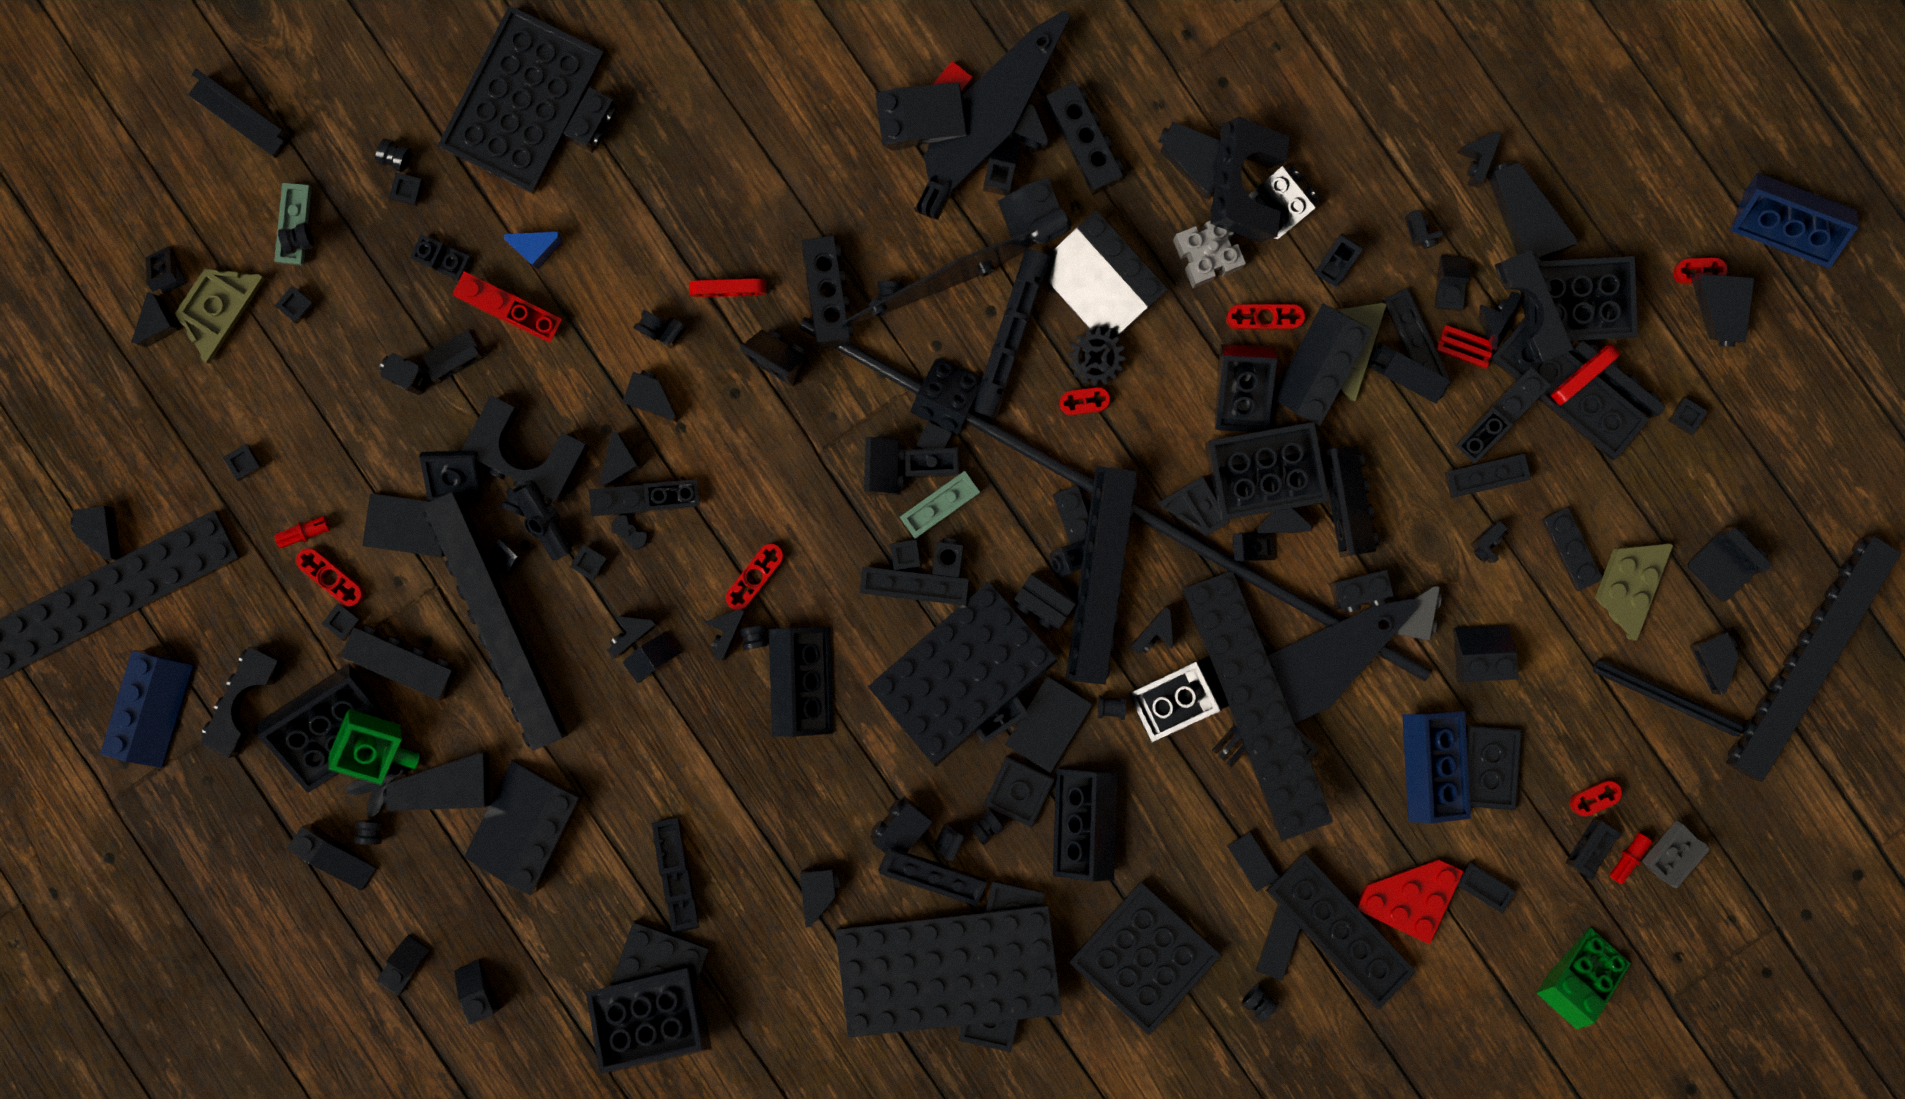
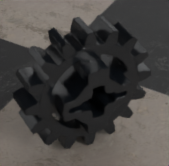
(1105, 366)

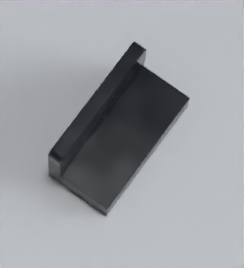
(452, 357)

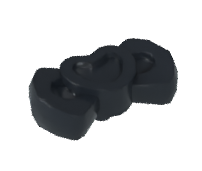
(631, 535)

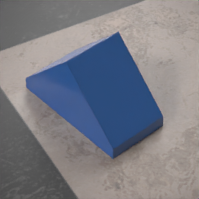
(535, 246)

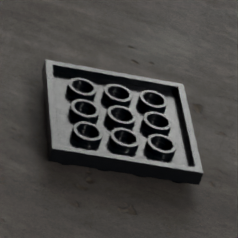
(1144, 958)

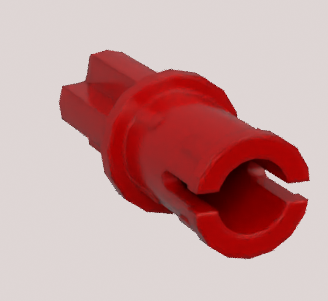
(302, 532)
(1630, 858)

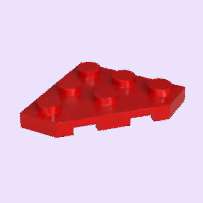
(1412, 898)

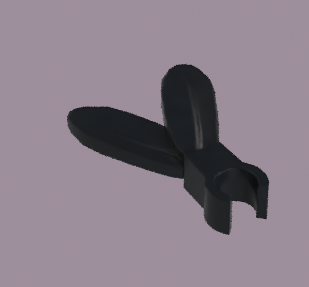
(376, 799)

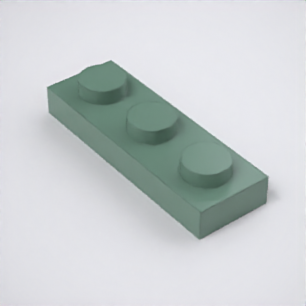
(293, 211)
(939, 504)

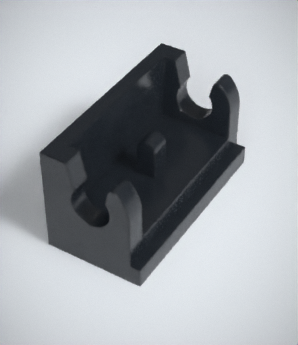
(1592, 848)

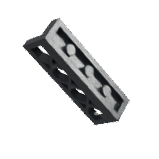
(238, 115)

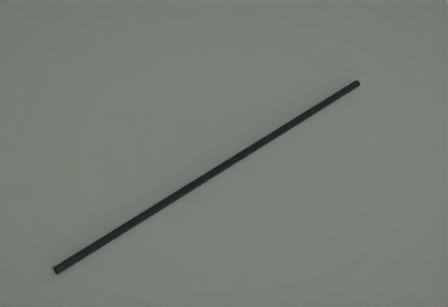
(1139, 512)

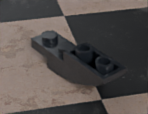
(1502, 414)
(644, 498)

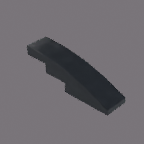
(675, 875)

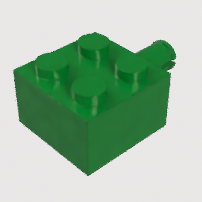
(368, 747)

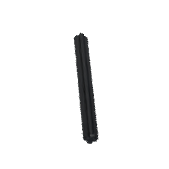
(1668, 697)

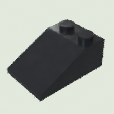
(920, 115)
(775, 356)
(1245, 387)
(1179, 699)

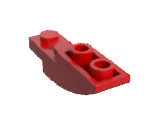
(506, 307)

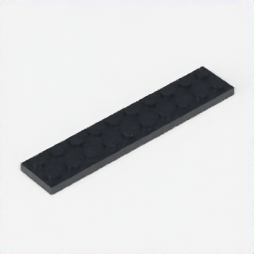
(114, 592)
(1257, 706)

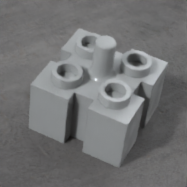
(1208, 253)

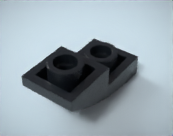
(441, 258)

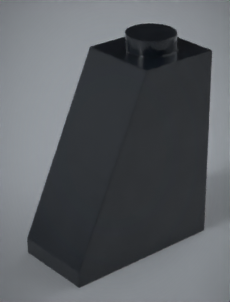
(1192, 156)
(1724, 306)
(1408, 373)

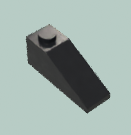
(331, 856)

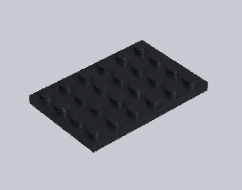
(521, 99)
(962, 674)

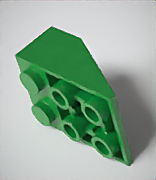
(1584, 980)

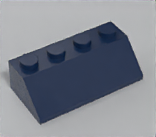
(1794, 220)
(147, 709)
(1436, 767)

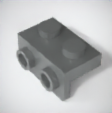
(1675, 855)

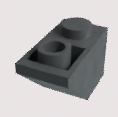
(1422, 623)

